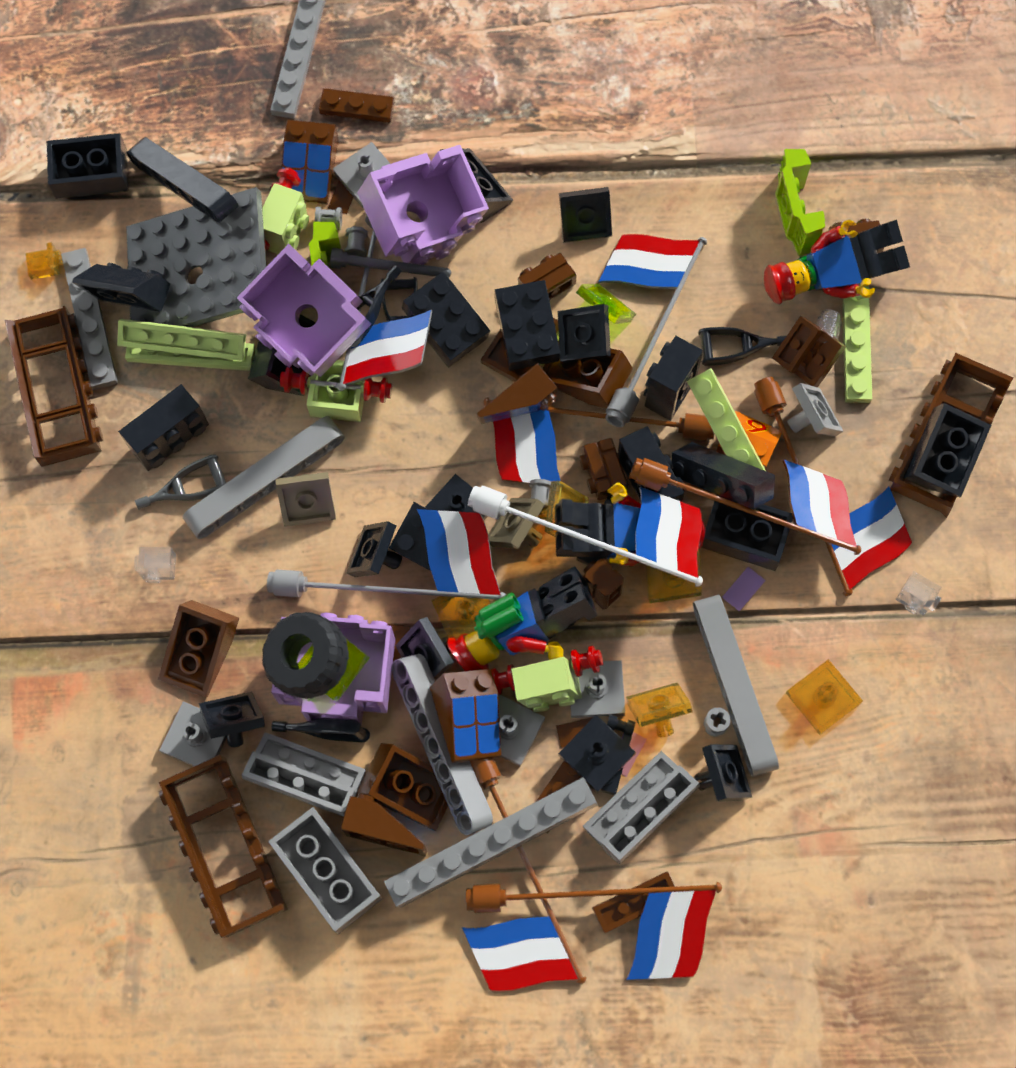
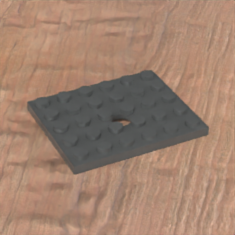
(187, 239)

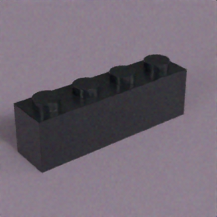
(723, 475)

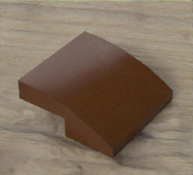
(808, 352)

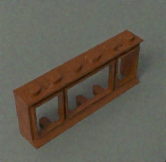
(972, 370)
(83, 388)
(190, 846)

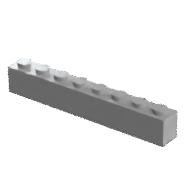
(490, 843)

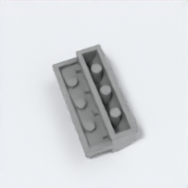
(303, 774)
(641, 807)

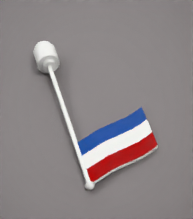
(664, 535)

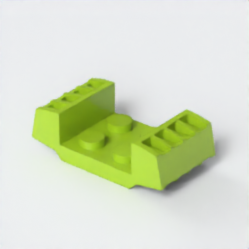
(798, 227)
(324, 239)

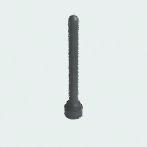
(341, 259)

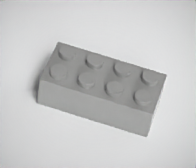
(325, 870)

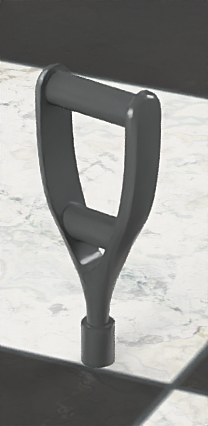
(179, 492)

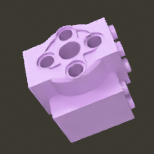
(437, 191)
(284, 292)
(372, 684)

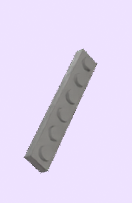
(297, 58)
(89, 323)

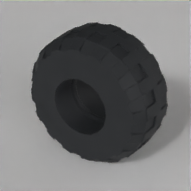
(282, 652)

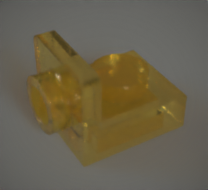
(44, 262)

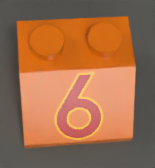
(761, 435)

